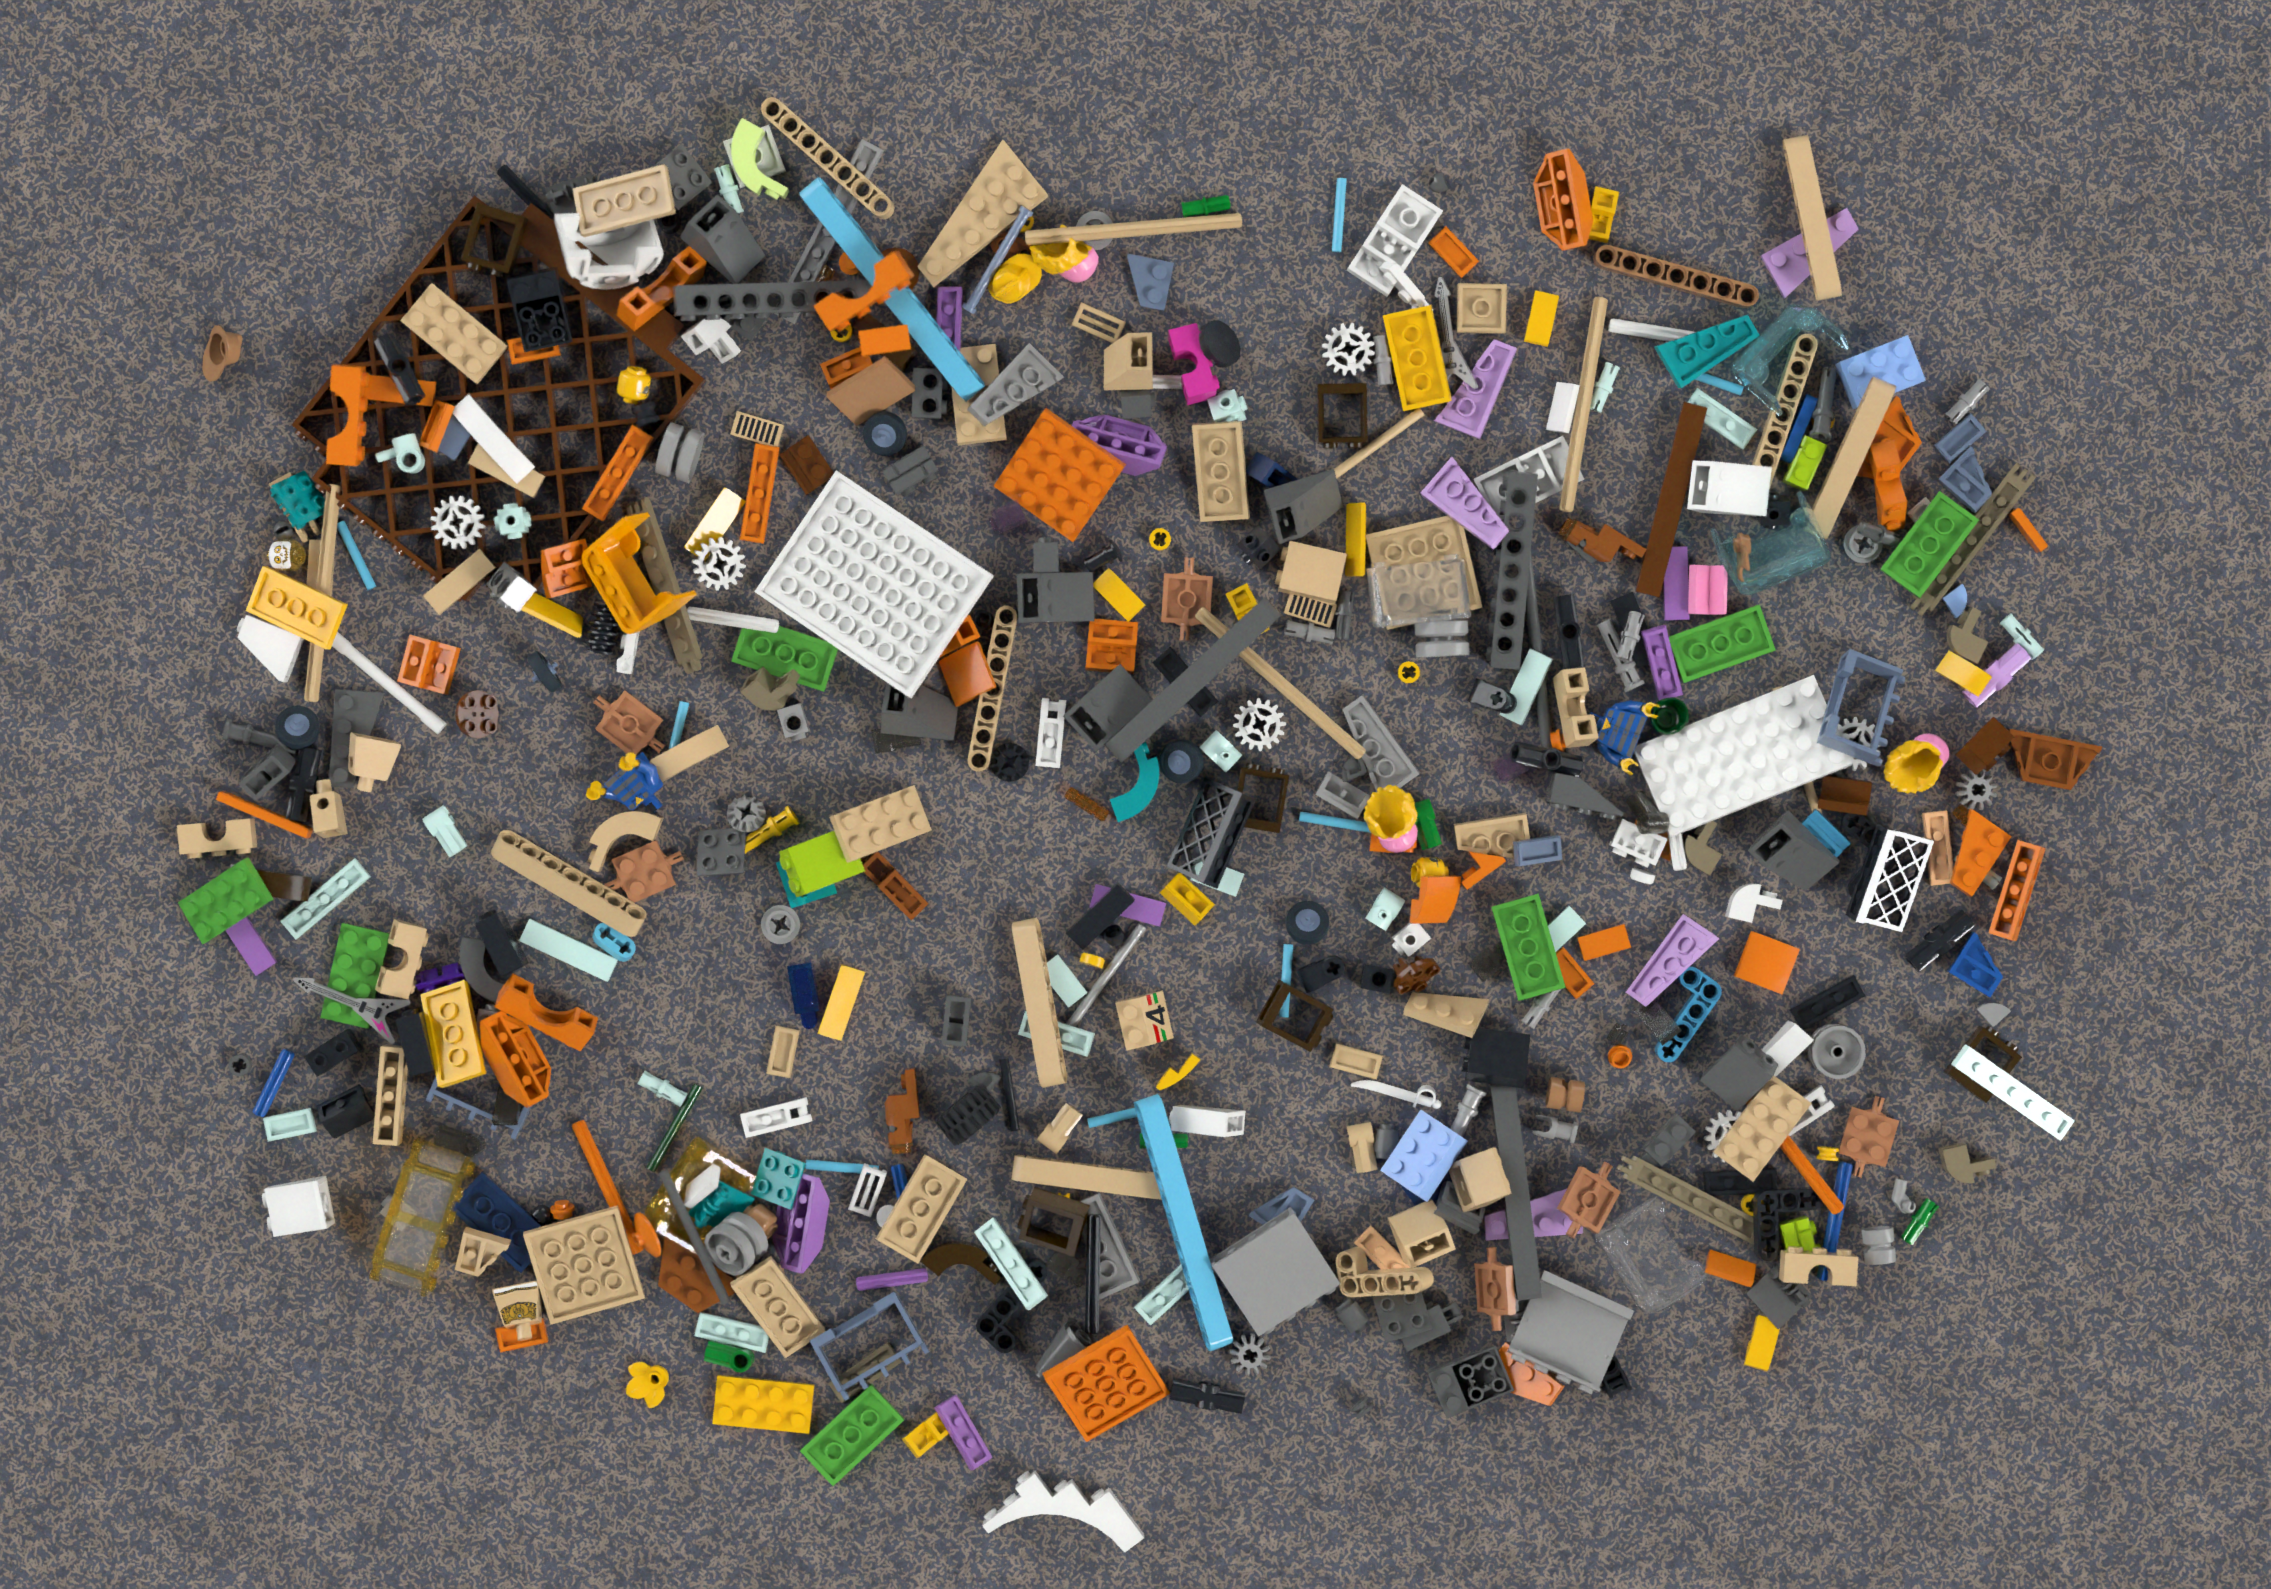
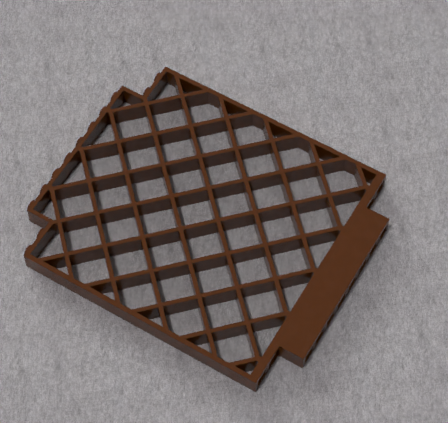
(544, 243)

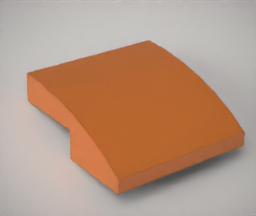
(844, 366)
(564, 569)
(1111, 644)
(428, 664)
(967, 673)
(1436, 899)
(1766, 962)

